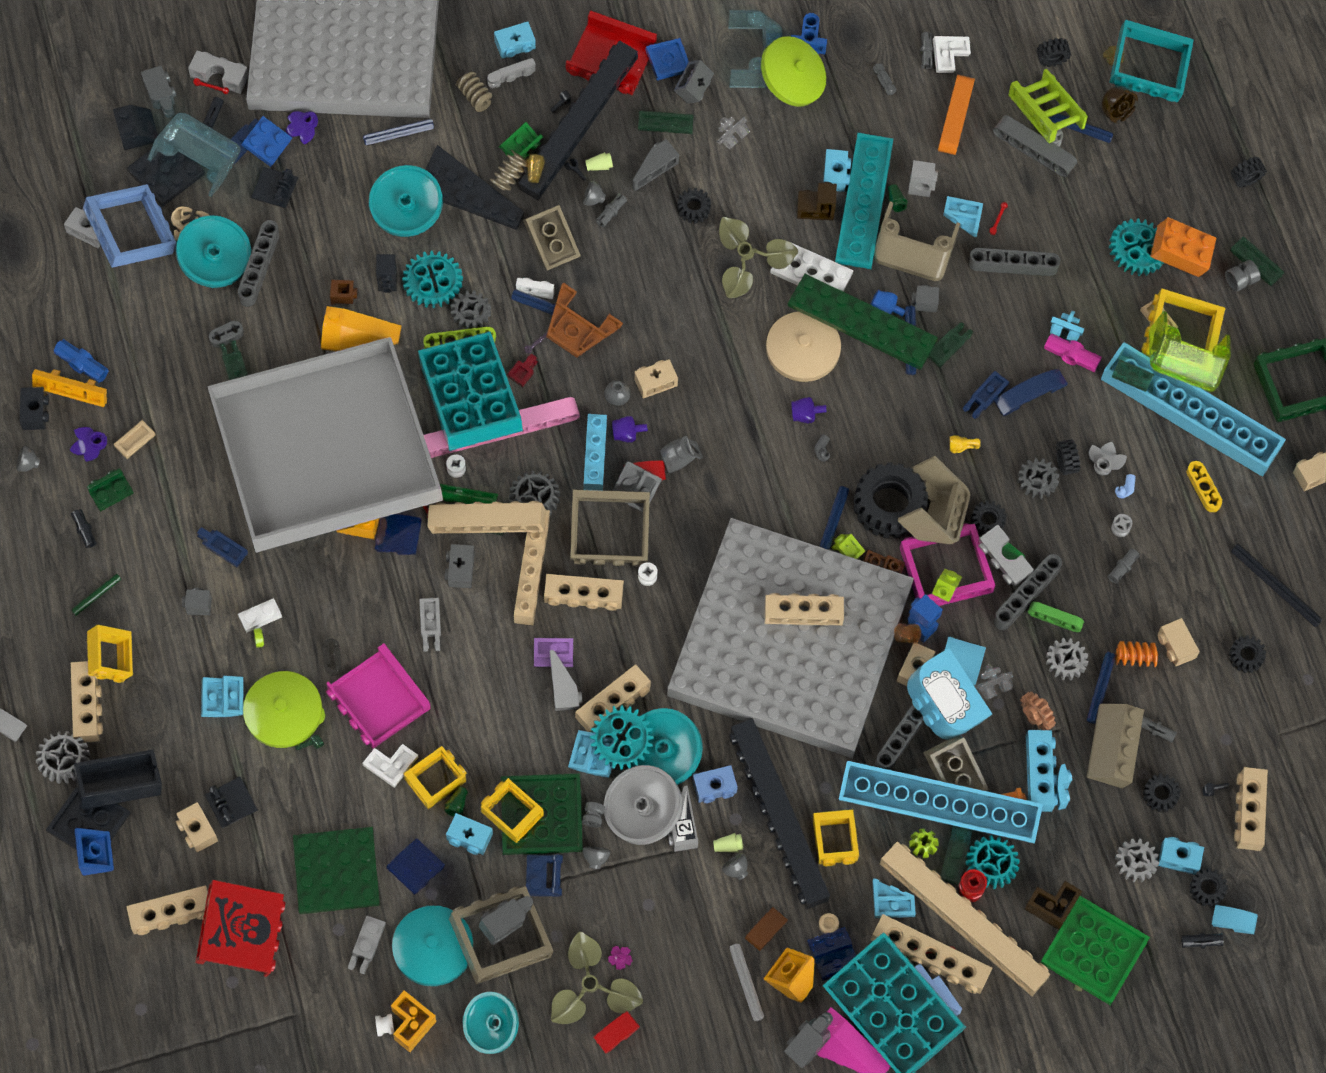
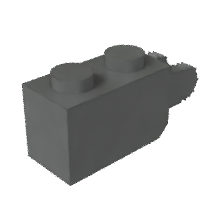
(158, 90)
(505, 919)
(810, 1039)

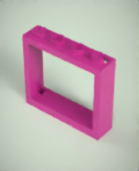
(962, 592)

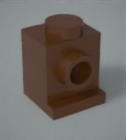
(343, 292)

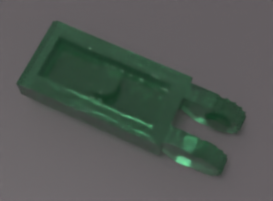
(949, 345)
(233, 362)

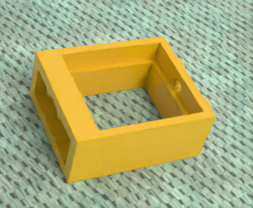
(124, 653)
(411, 777)
(834, 818)
(529, 820)

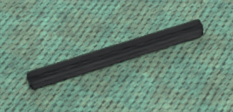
(1280, 588)

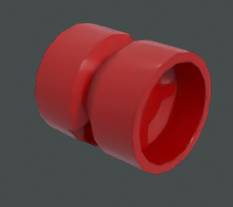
(972, 885)

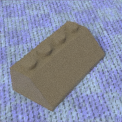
(1115, 744)

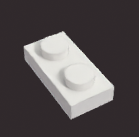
(535, 288)
(260, 615)

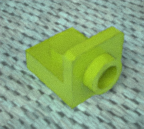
(848, 546)

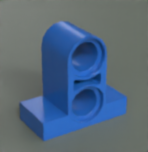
(811, 32)

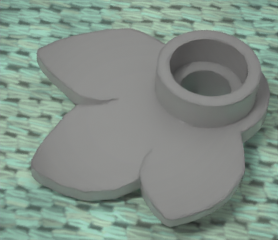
(1107, 457)

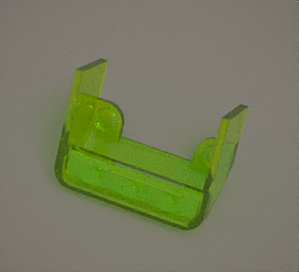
(1184, 360)

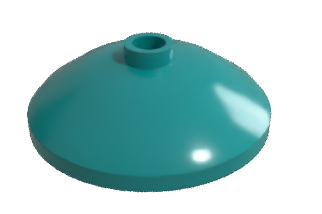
(481, 1019)

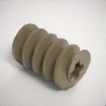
(474, 91)
(510, 172)

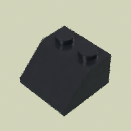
(135, 126)

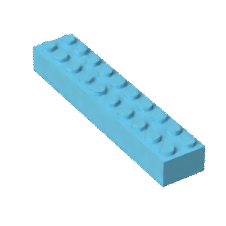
(1200, 414)
(940, 802)

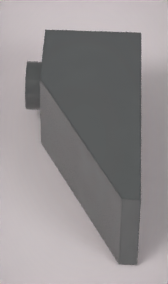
(658, 161)

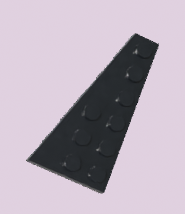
(469, 192)

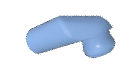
(1128, 488)

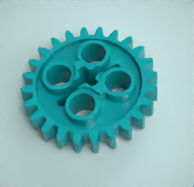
(1137, 247)
(449, 274)
(606, 728)

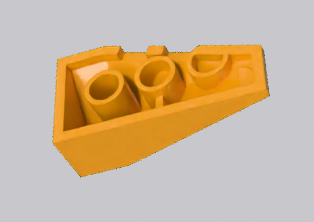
(350, 329)

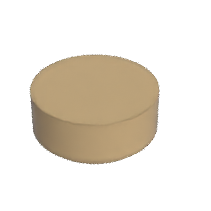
(828, 923)

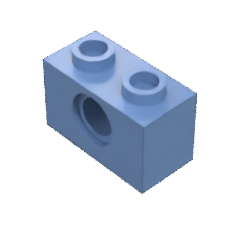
(723, 776)

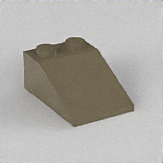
(552, 237)
(955, 764)

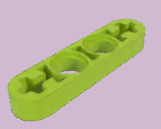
(457, 335)

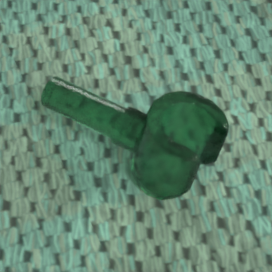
(315, 740)

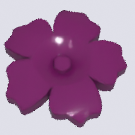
(620, 958)

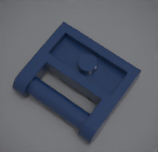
(537, 875)

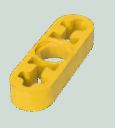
(1204, 478)

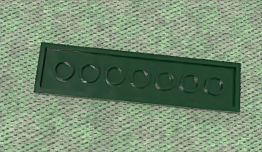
(862, 321)

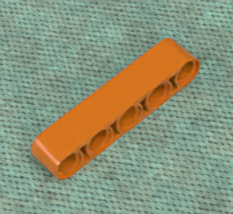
(956, 114)

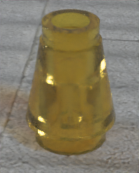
(535, 166)

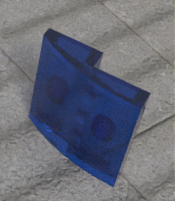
(398, 534)
(415, 866)
(831, 952)

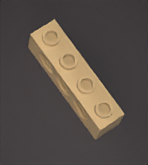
(593, 586)
(796, 616)
(633, 677)
(88, 731)
(1258, 781)
(138, 912)

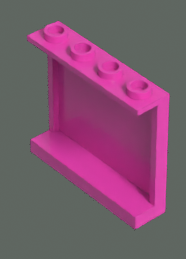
(378, 697)

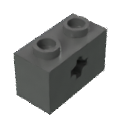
(694, 82)
(462, 576)

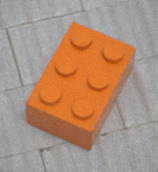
(1183, 247)

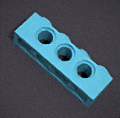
(595, 452)
(1041, 740)

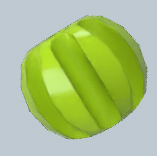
(916, 843)

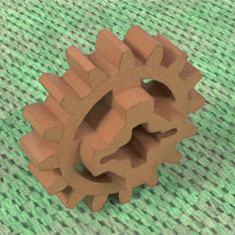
(1037, 711)

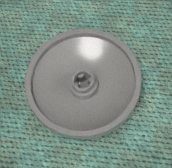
(642, 804)

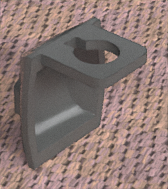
(680, 453)

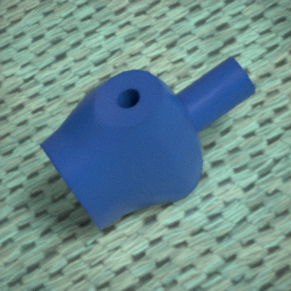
(887, 302)

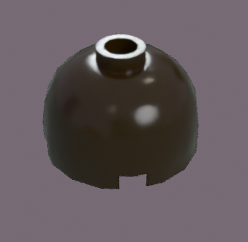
(1119, 103)

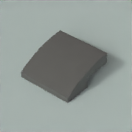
(637, 480)

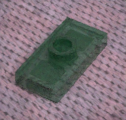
(1132, 375)

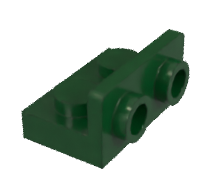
(109, 489)

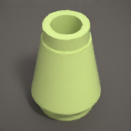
(599, 162)
(729, 843)

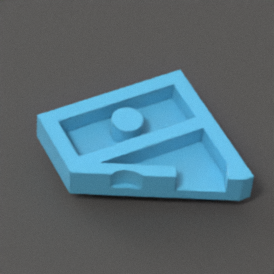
(964, 212)
(892, 901)

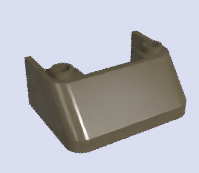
(912, 255)
(947, 506)

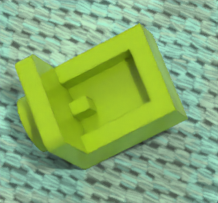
(946, 585)

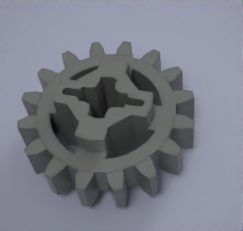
(472, 306)
(1036, 485)

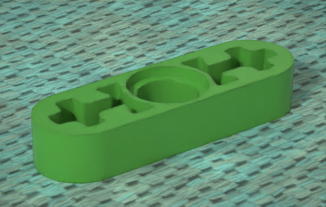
(1055, 616)

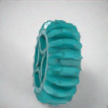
(1007, 855)

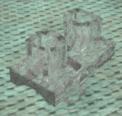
(740, 128)
(1003, 680)

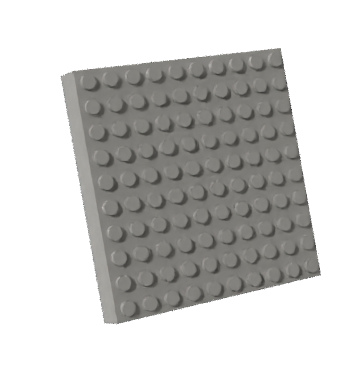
(343, 57)
(324, 444)
(789, 677)

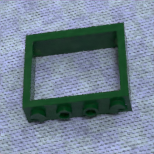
(1296, 410)

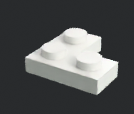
(946, 48)
(391, 769)

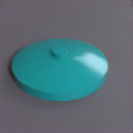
(405, 201)
(213, 251)
(675, 744)
(428, 947)

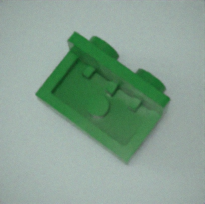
(521, 141)

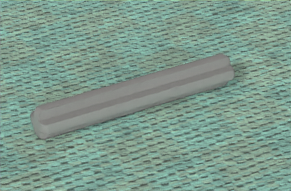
(746, 982)

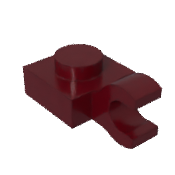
(523, 371)

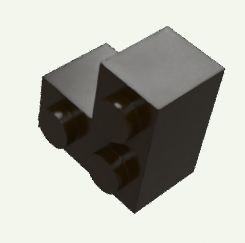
(818, 204)
(1053, 909)

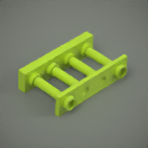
(1040, 118)

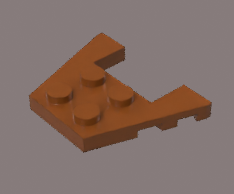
(574, 331)

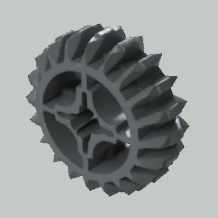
(547, 487)

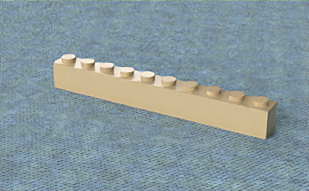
(964, 918)

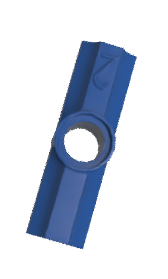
(81, 361)

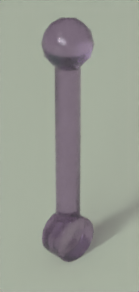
(528, 349)

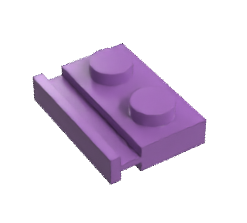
(562, 647)

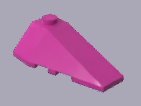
(850, 1048)

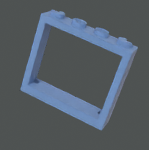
(140, 193)

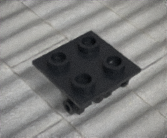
(275, 187)
(230, 802)

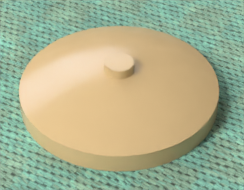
(802, 347)

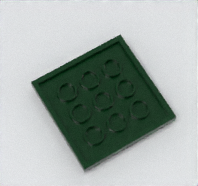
(560, 825)
(336, 870)

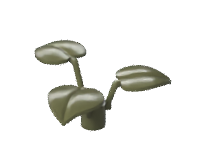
(733, 235)
(569, 1008)

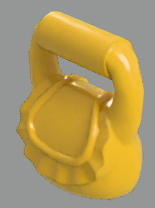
(959, 444)

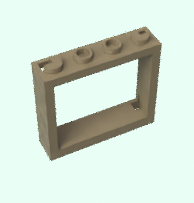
(610, 496)
(509, 965)

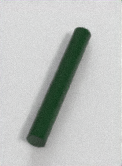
(96, 594)

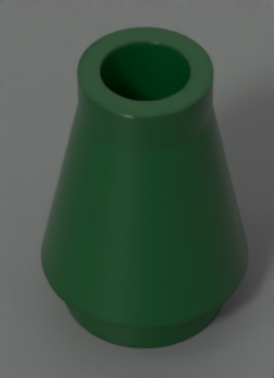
(898, 199)
(456, 802)

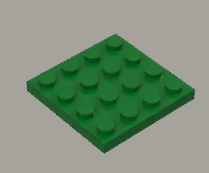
(1095, 950)

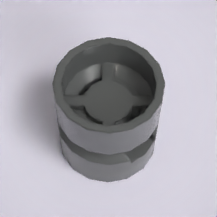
(1242, 275)

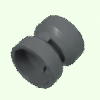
(593, 814)

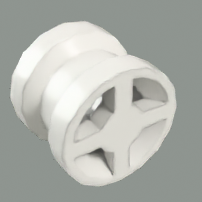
(456, 470)
(644, 576)
(384, 1025)

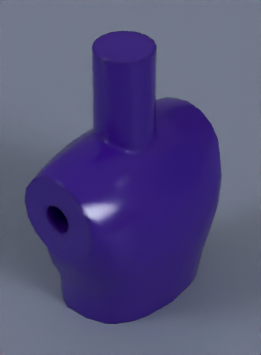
(804, 410)
(625, 429)

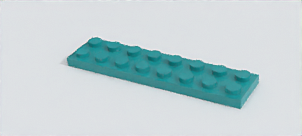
(864, 201)

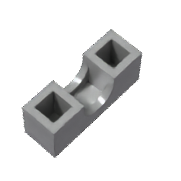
(205, 65)
(1013, 570)

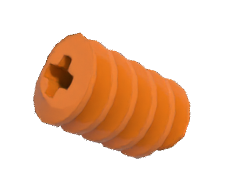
(1136, 653)

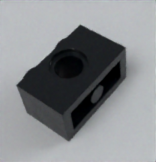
(386, 272)
(30, 398)

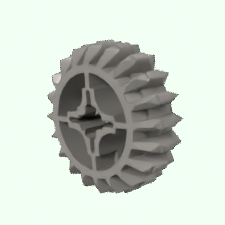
(48, 753)

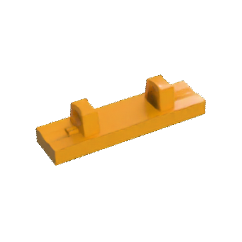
(70, 388)

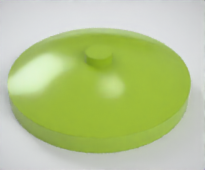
(793, 71)
(282, 709)

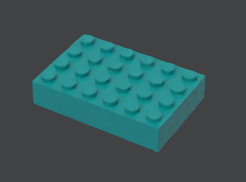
(470, 391)
(894, 1006)

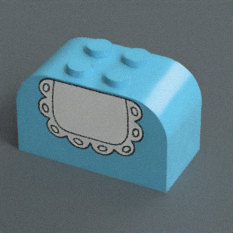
(946, 696)

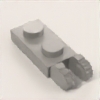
(511, 72)
(430, 621)
(367, 943)

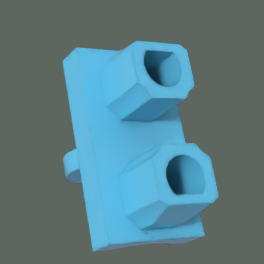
(1074, 330)

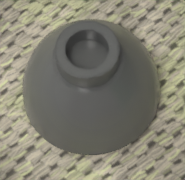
(593, 194)
(617, 392)
(27, 460)
(596, 856)
(736, 867)

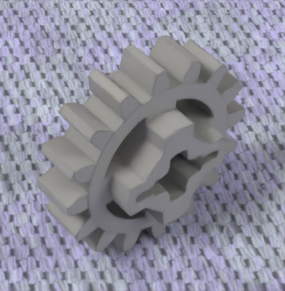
(1062, 651)
(1145, 865)

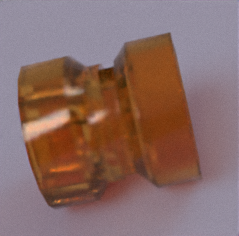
(907, 633)

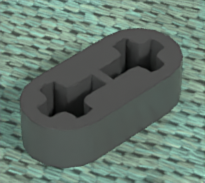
(226, 334)

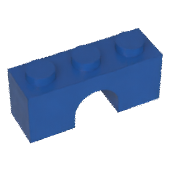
(925, 614)

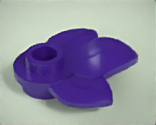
(300, 127)
(86, 443)

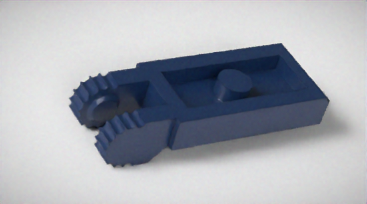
(987, 393)

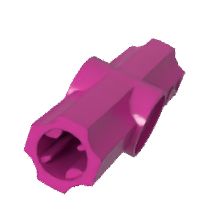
(1072, 352)

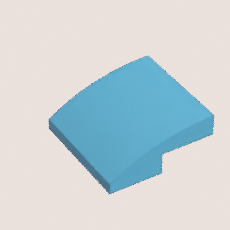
(968, 656)
(222, 696)
(585, 760)

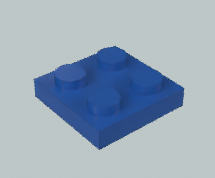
(667, 58)
(266, 141)

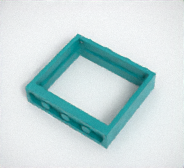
(1159, 38)

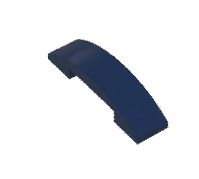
(1029, 390)

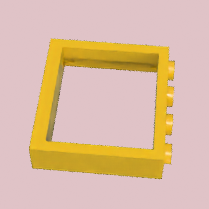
(1193, 304)

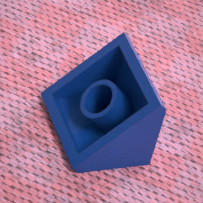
(93, 851)

